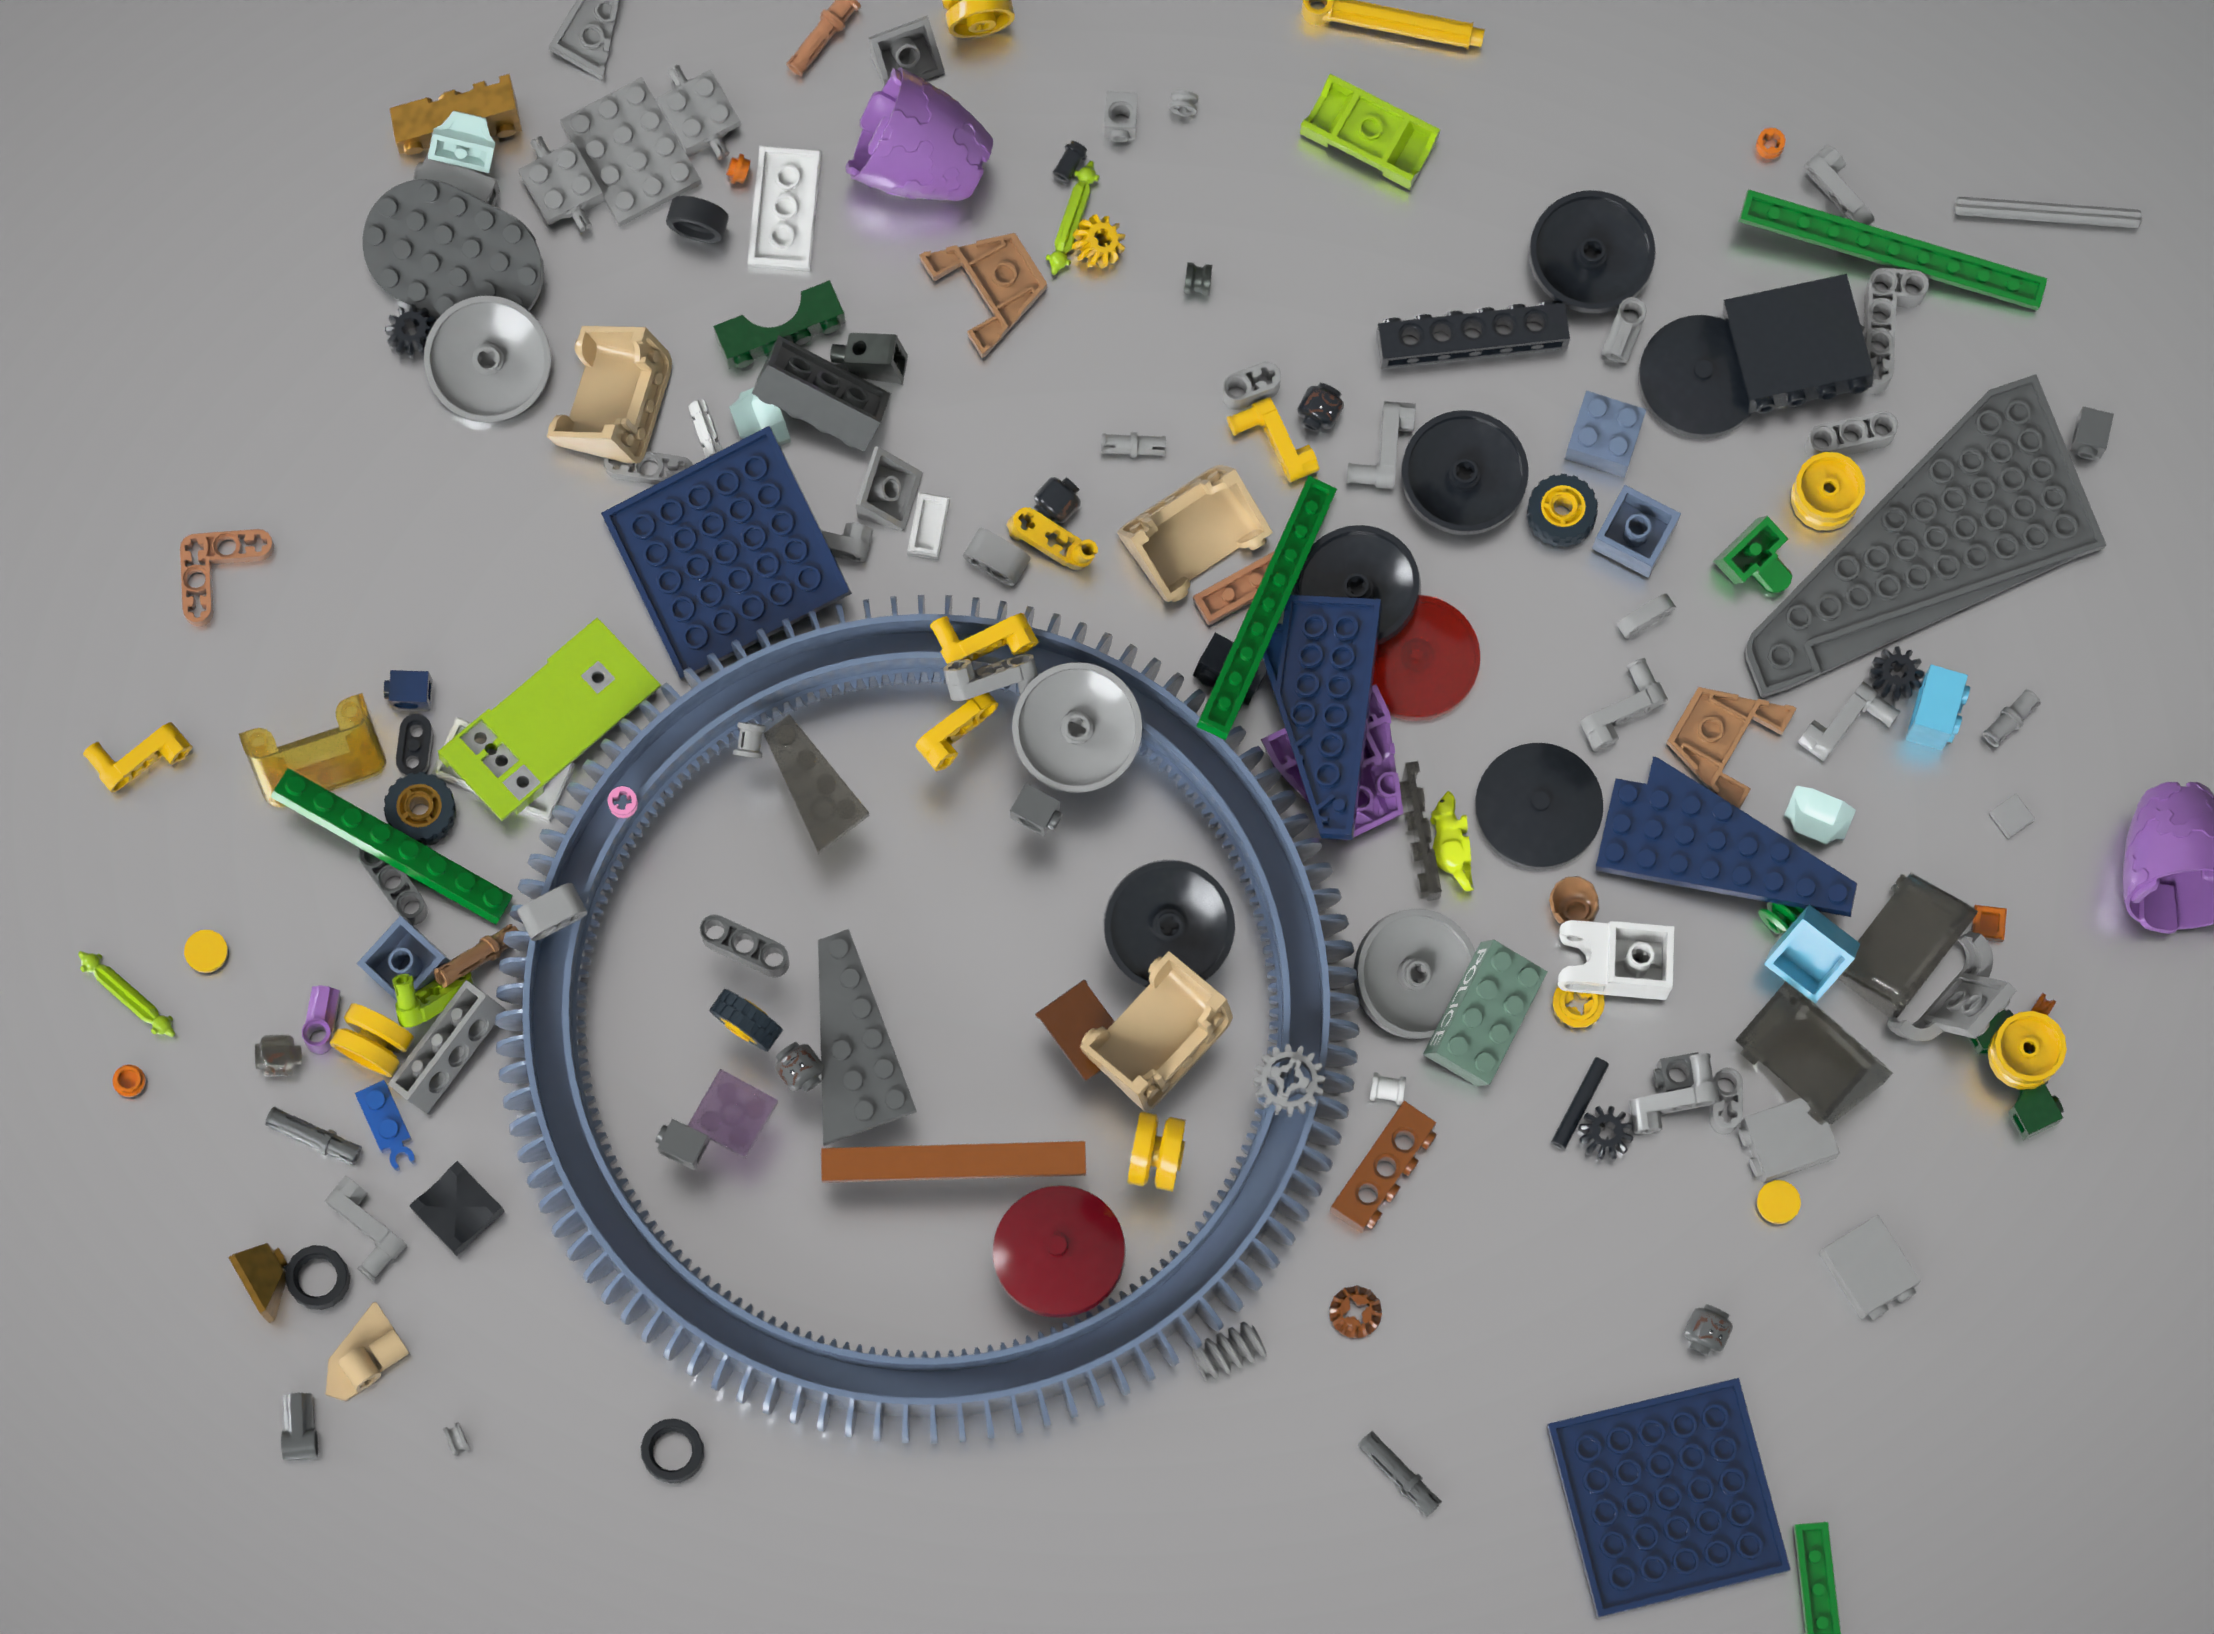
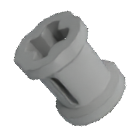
(749, 740)

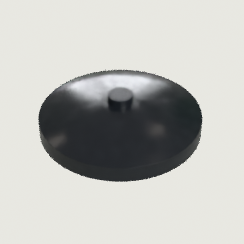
(1592, 251)
(1694, 378)
(1464, 472)
(1368, 565)
(1538, 806)
(1171, 910)

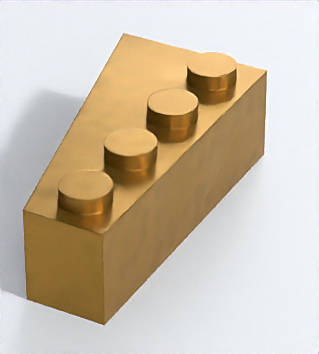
(416, 120)

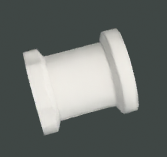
(1387, 1088)

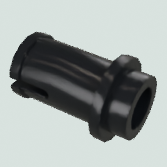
(1070, 160)

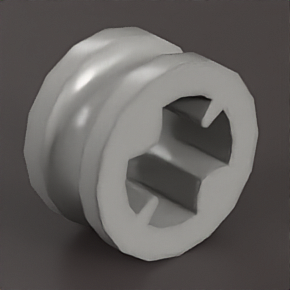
(1183, 103)
(456, 1438)

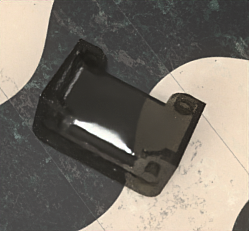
(1906, 943)
(1812, 1055)

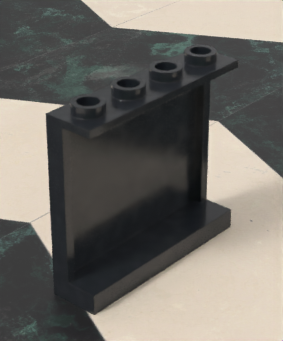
(1799, 343)

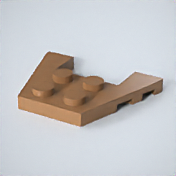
(1002, 276)
(1712, 731)

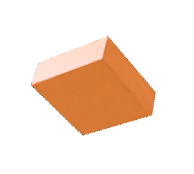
(1990, 922)

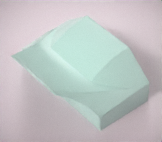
(463, 142)
(753, 415)
(1819, 815)

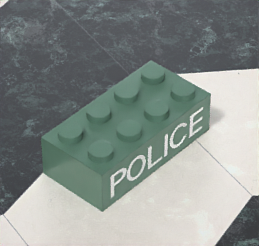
(1485, 1013)

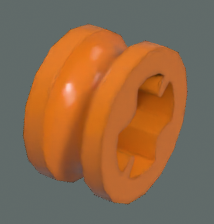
(1769, 134)
(2043, 1005)

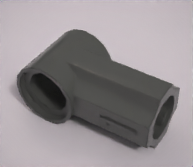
(299, 1436)

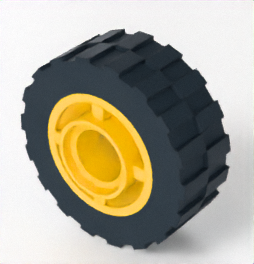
(1566, 492)
(746, 1020)

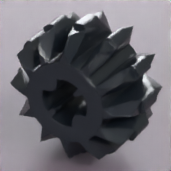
(399, 330)
(1895, 684)
(1593, 1130)

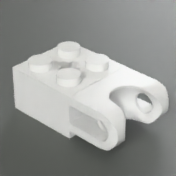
(1610, 959)

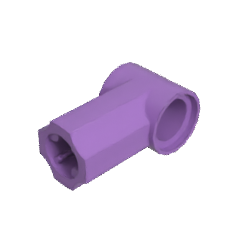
(321, 1016)

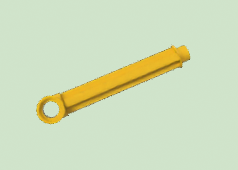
(1394, 21)

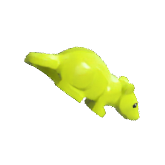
(1449, 844)

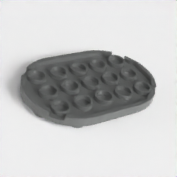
(445, 246)

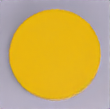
(206, 951)
(1778, 1202)

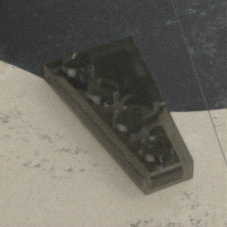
(816, 788)
(1428, 879)

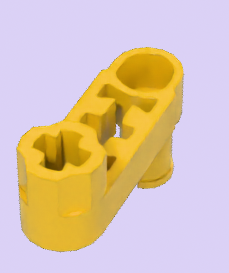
(1294, 462)
(1035, 533)
(1011, 631)
(938, 741)
(164, 742)

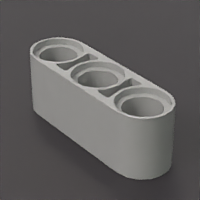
(1862, 425)

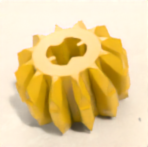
(1107, 237)

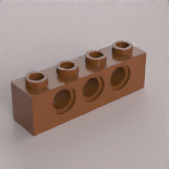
(1406, 1122)

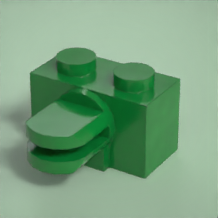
(1756, 555)

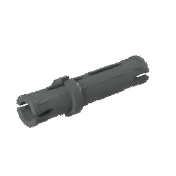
(324, 1140)
(1409, 1483)

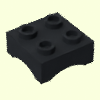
(457, 1208)

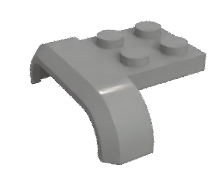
(1967, 1001)

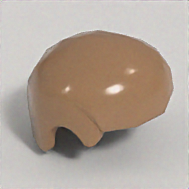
(1574, 900)

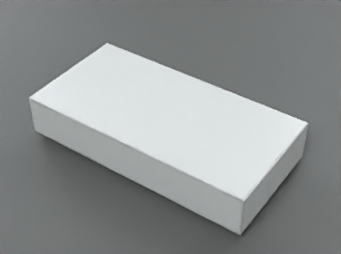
(928, 526)

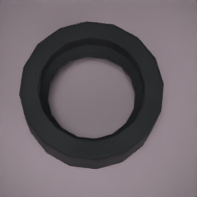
(697, 219)
(301, 1258)
(661, 1428)

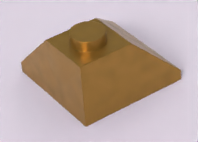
(262, 1276)

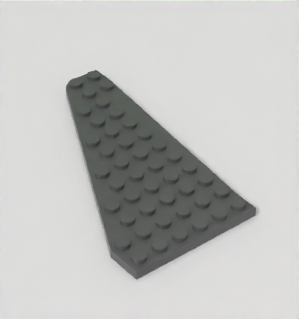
(1961, 526)

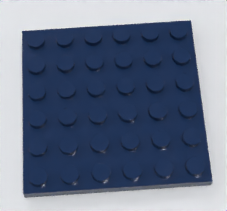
(726, 552)
(1668, 1497)

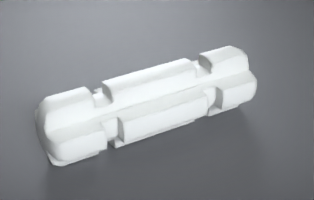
(705, 427)

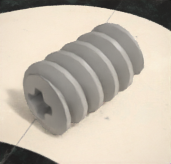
(1228, 1350)

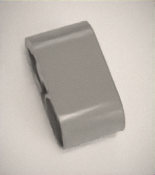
(1244, 378)
(996, 556)
(552, 911)
(1735, 1107)

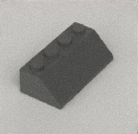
(821, 394)

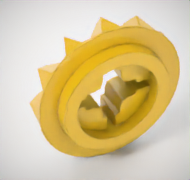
(1570, 1015)

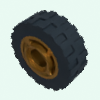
(415, 790)

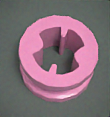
(629, 809)

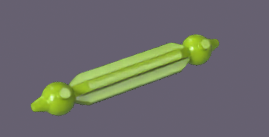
(1072, 217)
(126, 993)

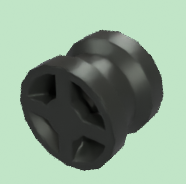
(1198, 278)

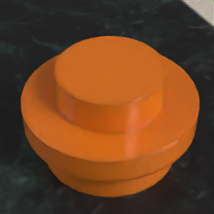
(738, 169)
(129, 1080)

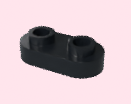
(414, 747)

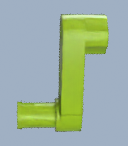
(424, 1004)

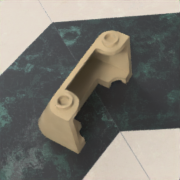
(616, 395)
(1194, 530)
(1160, 1032)

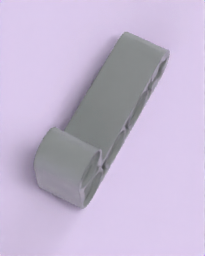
(1887, 303)

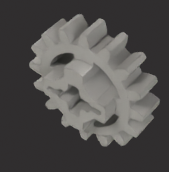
(1301, 1086)

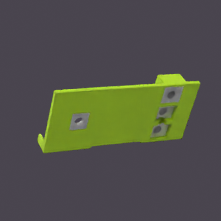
(549, 720)

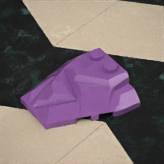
(1379, 784)

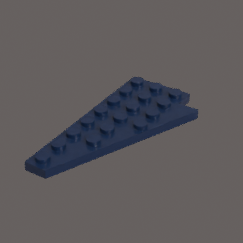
(1323, 687)
(1698, 840)

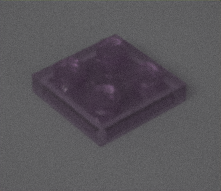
(733, 1113)

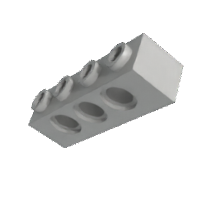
(446, 1047)

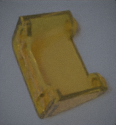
(327, 758)

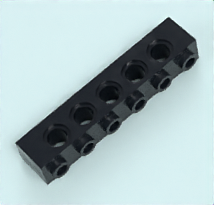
(1459, 346)

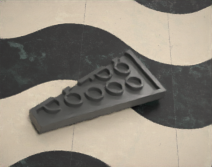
(860, 1070)

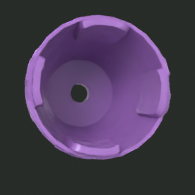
(919, 142)
(2171, 858)

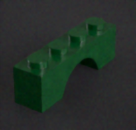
(745, 341)
(2035, 1108)

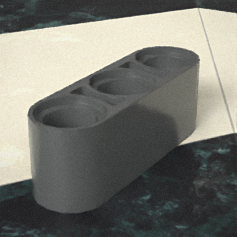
(398, 896)
(735, 933)

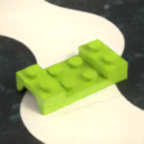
(1370, 130)

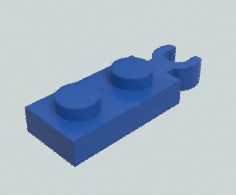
(385, 1121)

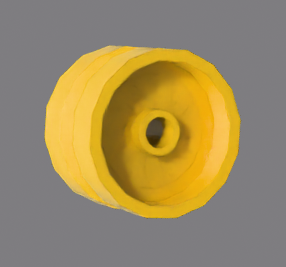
(977, 17)
(1831, 473)
(2027, 1032)
(373, 1037)
(1156, 1151)

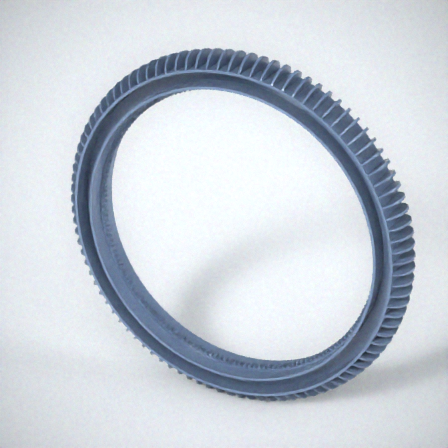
(666, 754)

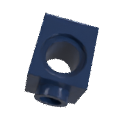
(409, 690)

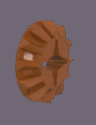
(1351, 1326)

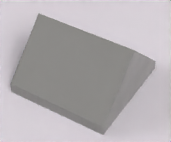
(907, 47)
(888, 490)

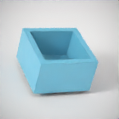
(1937, 706)
(1812, 954)

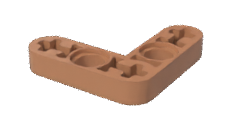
(211, 555)

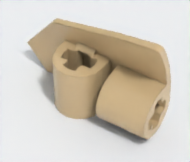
(363, 1355)

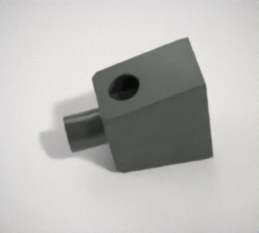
(872, 356)

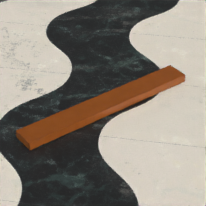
(953, 1161)

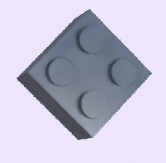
(1605, 434)
(1636, 531)
(400, 952)

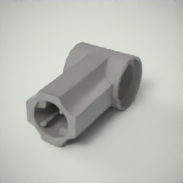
(1624, 331)

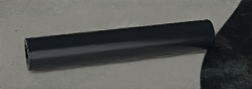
(1580, 1103)

